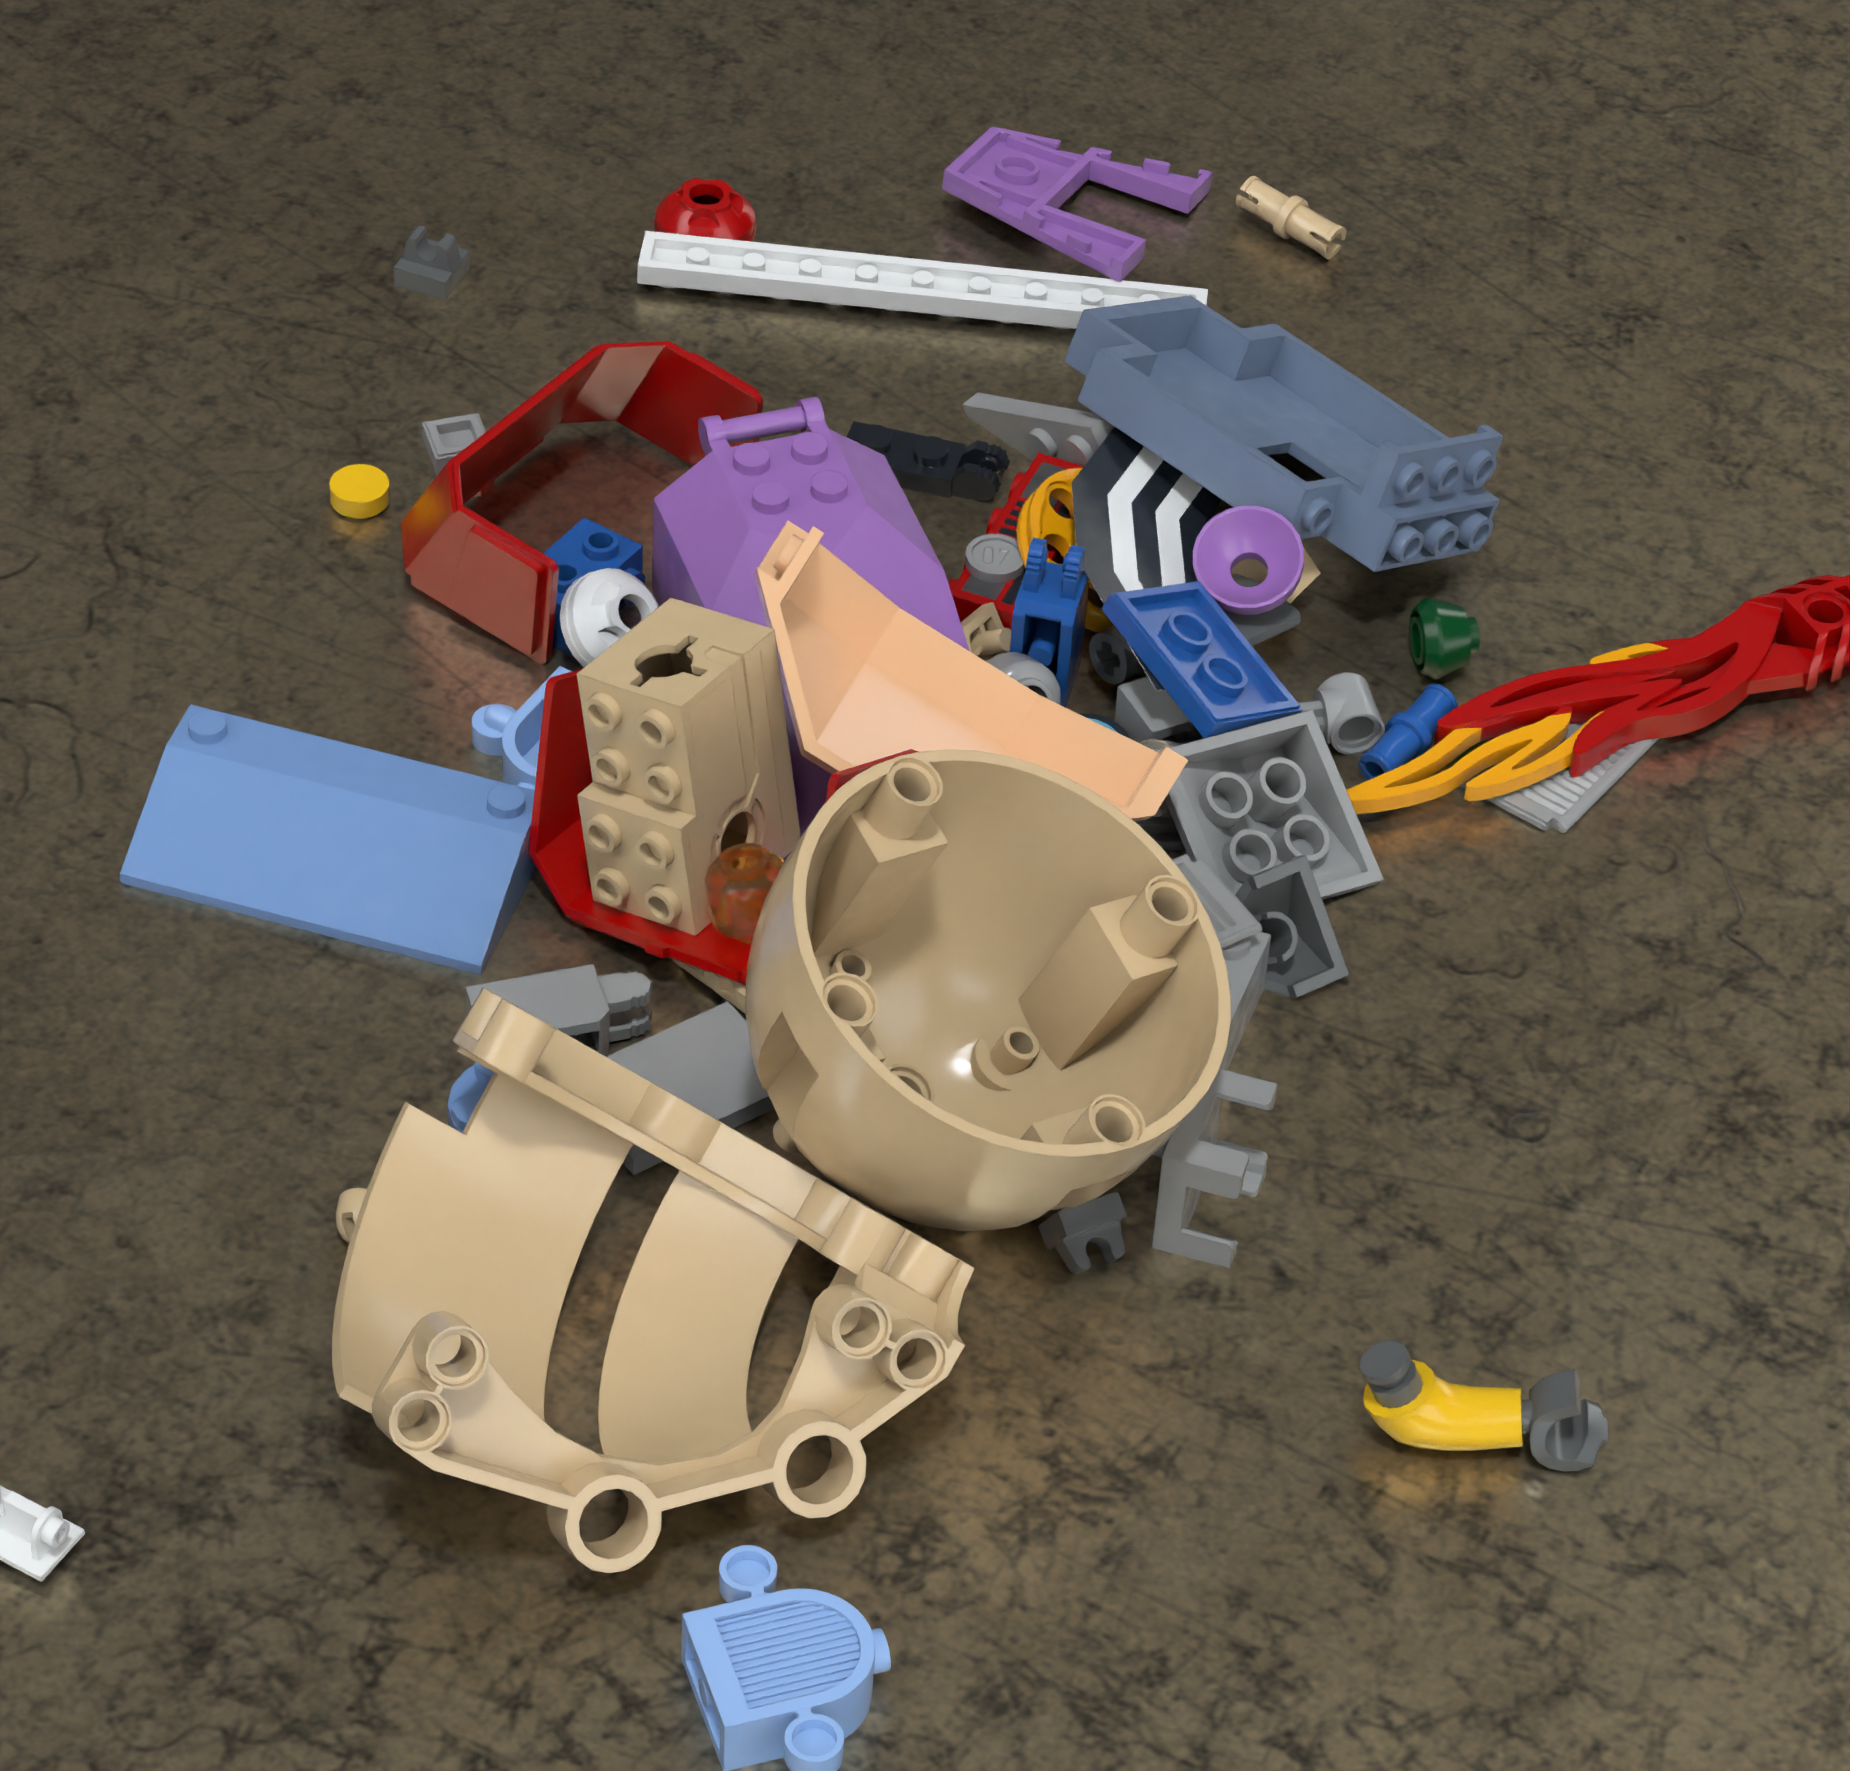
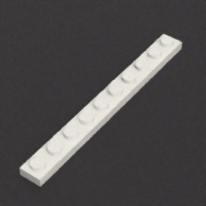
(886, 281)

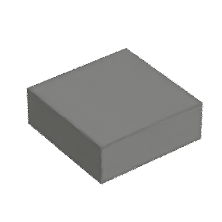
(449, 437)

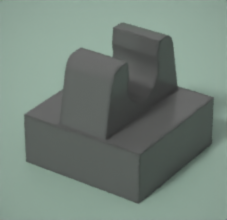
(431, 265)
(1087, 1223)

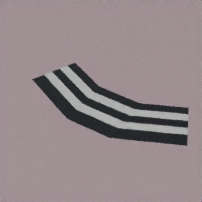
(1137, 520)

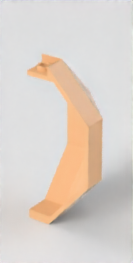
(882, 682)

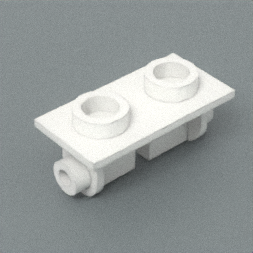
(33, 1536)

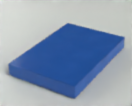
(1200, 657)

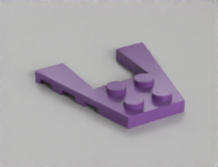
(1029, 177)

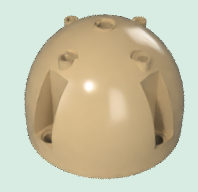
(981, 992)

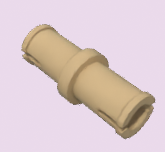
(1290, 217)

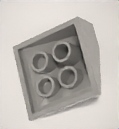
(1269, 798)

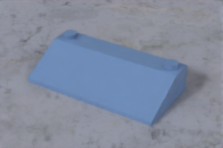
(334, 839)

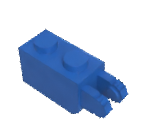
(1052, 613)

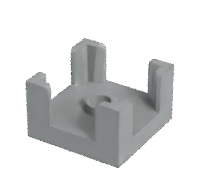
(1201, 1162)

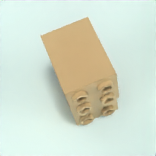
(682, 759)

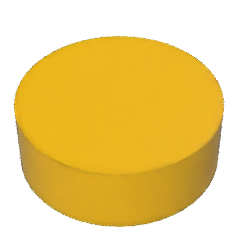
(359, 491)

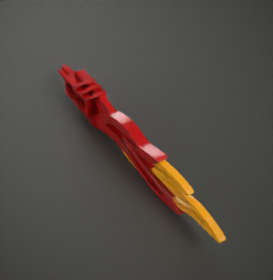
(1625, 698)

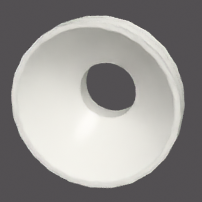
(591, 611)

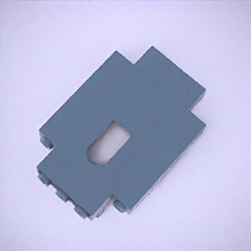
(1232, 396)

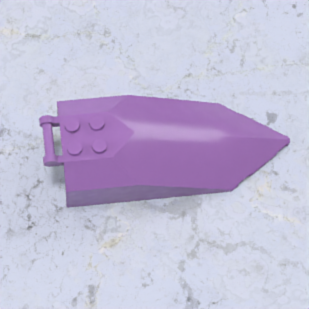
(735, 501)

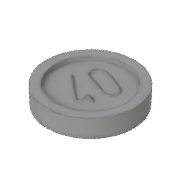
(994, 558)

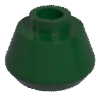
(1441, 637)

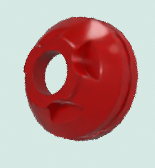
(728, 218)

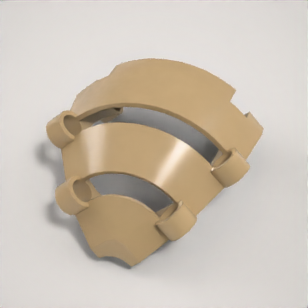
(473, 1250)

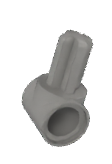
(1346, 713)

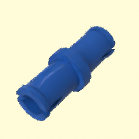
(1408, 732)

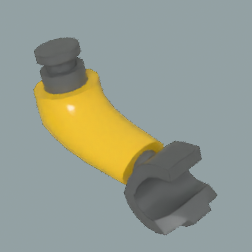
(1444, 1416)

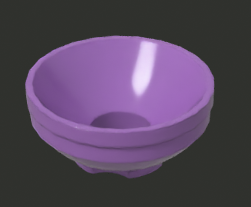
(1243, 535)

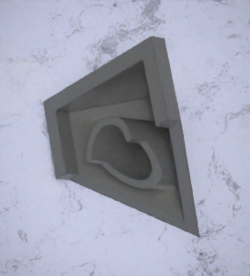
(1302, 938)

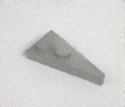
(1039, 427)

